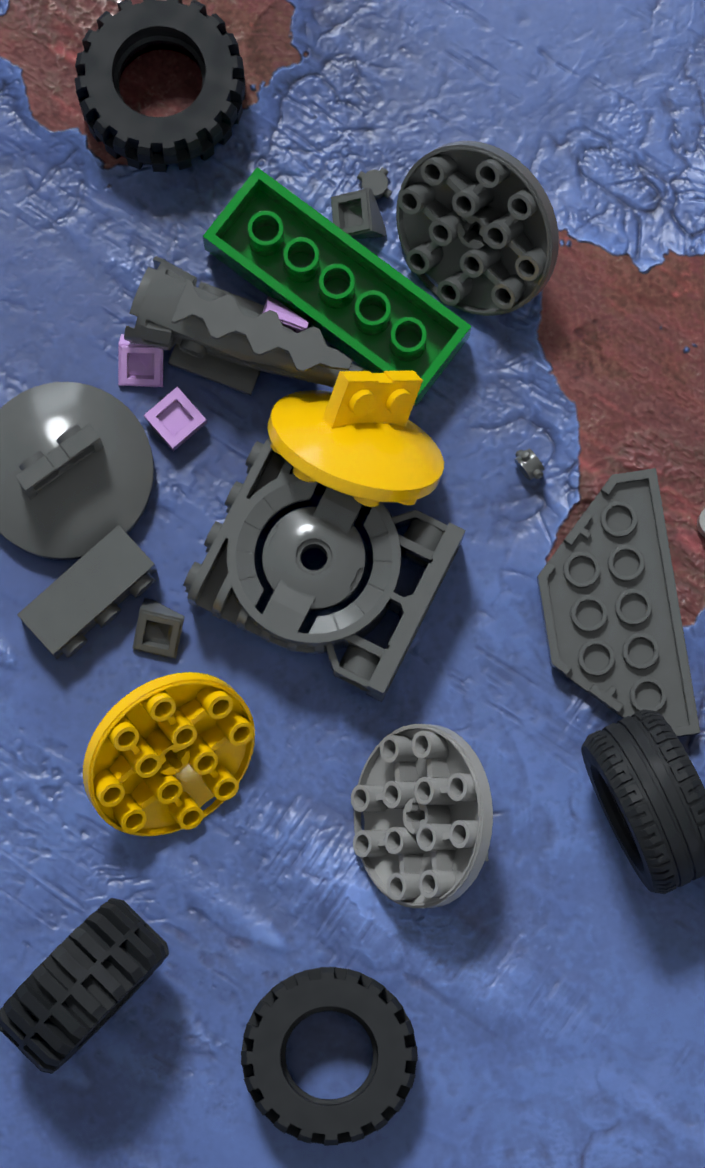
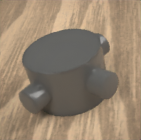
(376, 181)
(529, 464)

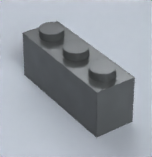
(89, 593)

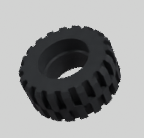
(150, 28)
(81, 985)
(329, 1119)

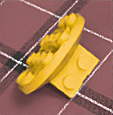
(359, 438)
(168, 754)

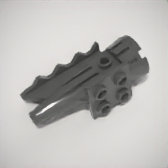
(225, 333)

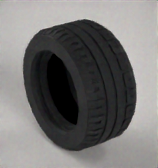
(650, 798)

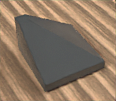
(358, 214)
(158, 629)

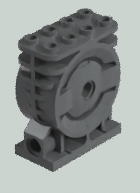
(231, 590)

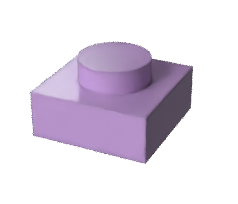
(175, 419)

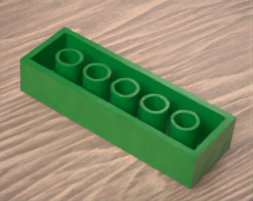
(334, 283)

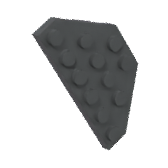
(616, 606)

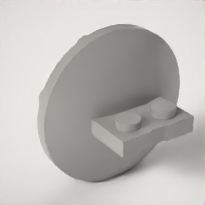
(423, 816)

